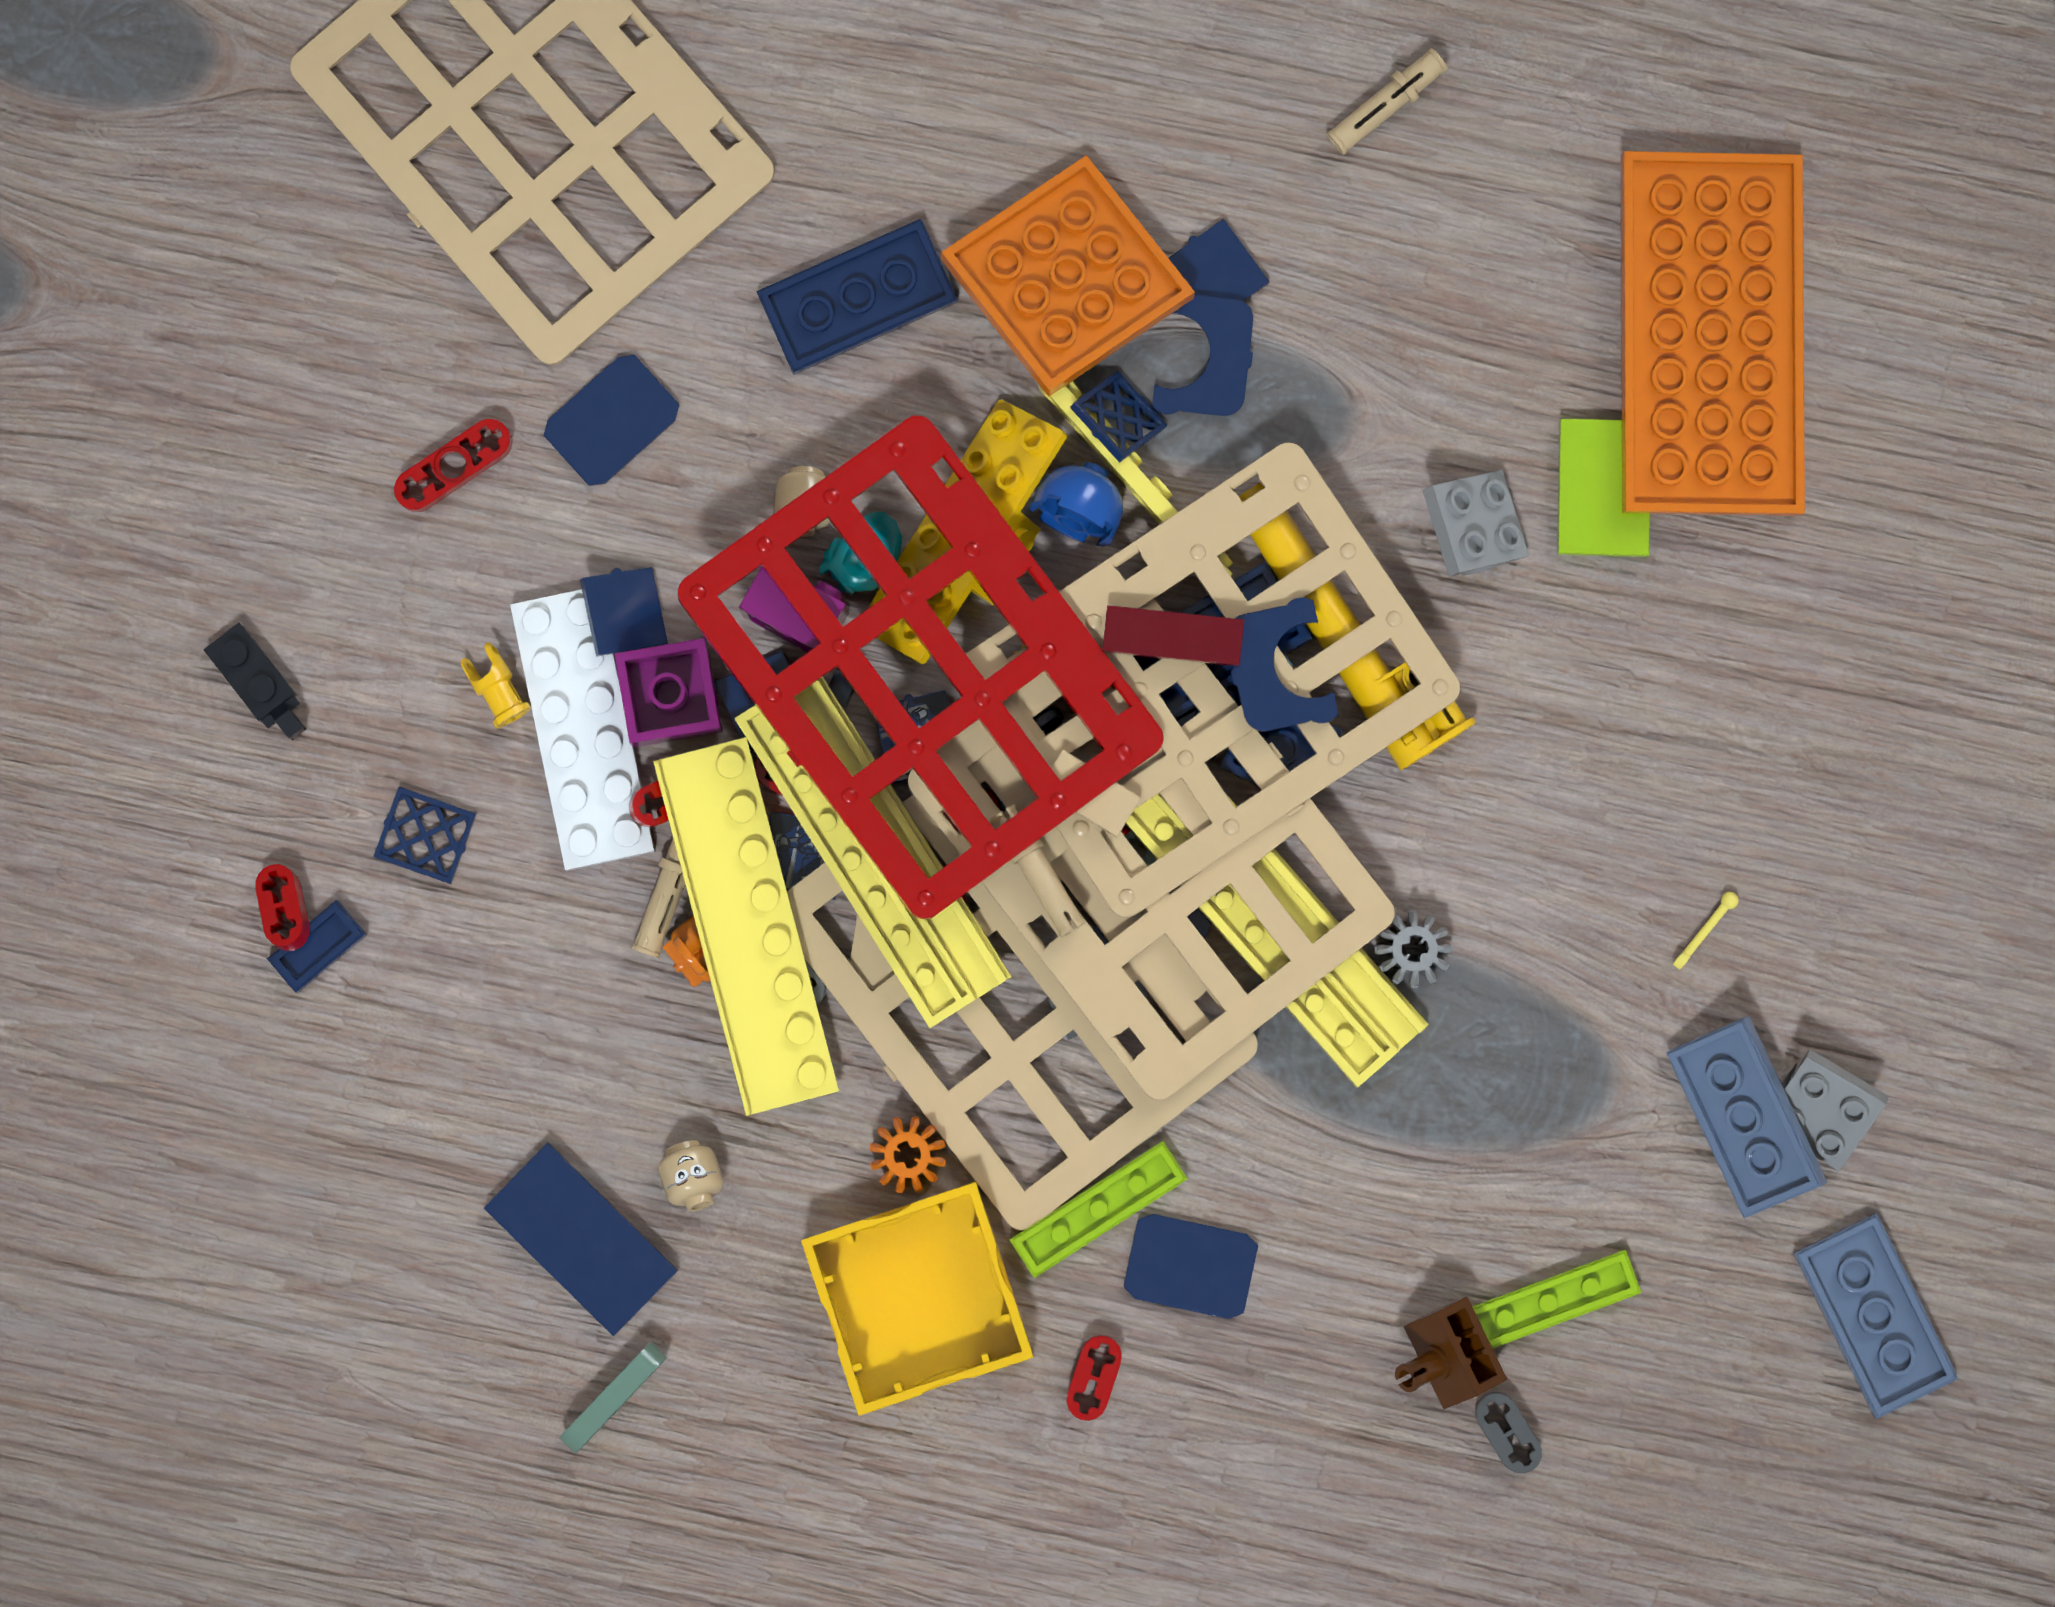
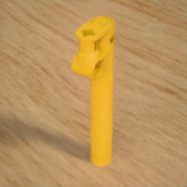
(1369, 677)

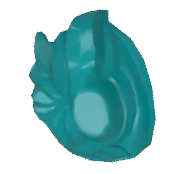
(845, 565)

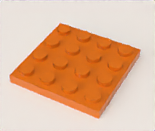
(1067, 275)

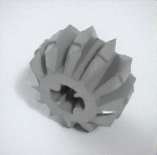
(1423, 960)

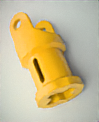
(497, 689)

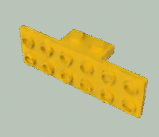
(1007, 464)

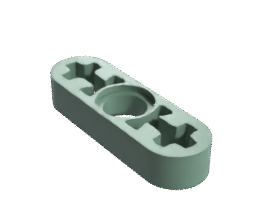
(613, 1397)

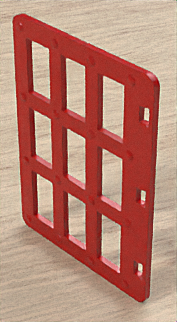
(996, 559)

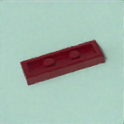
(1173, 635)

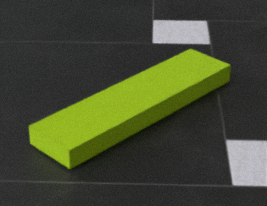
(1098, 1209)
(1557, 1298)

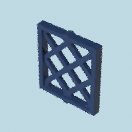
(1099, 429)
(459, 847)

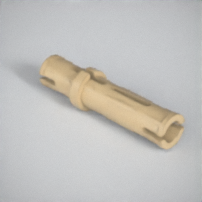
(1428, 67)
(1044, 881)
(661, 905)

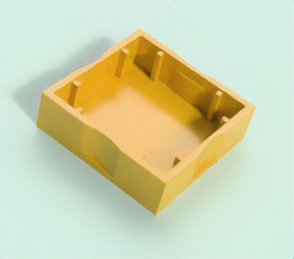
(917, 1298)

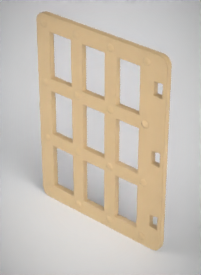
(661, 87)
(1190, 545)
(1157, 967)
(1094, 971)

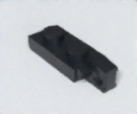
(256, 680)

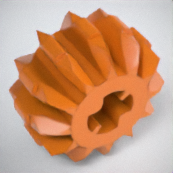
(900, 1168)

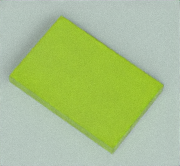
(1591, 493)

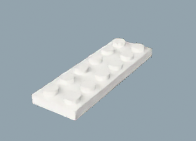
(580, 732)

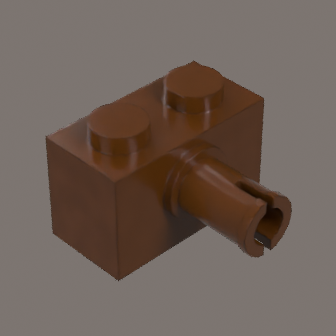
(1451, 1355)

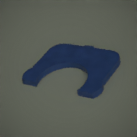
(1223, 383)
(1263, 697)

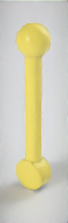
(1728, 901)

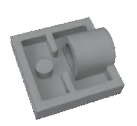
(1475, 523)
(1831, 1107)

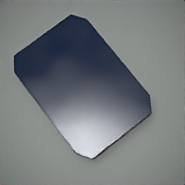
(611, 420)
(1190, 1266)

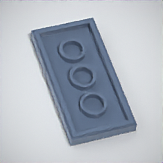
(1746, 1117)
(1875, 1316)

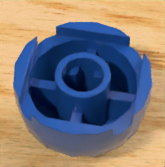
(1080, 503)

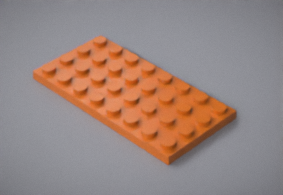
(1712, 333)

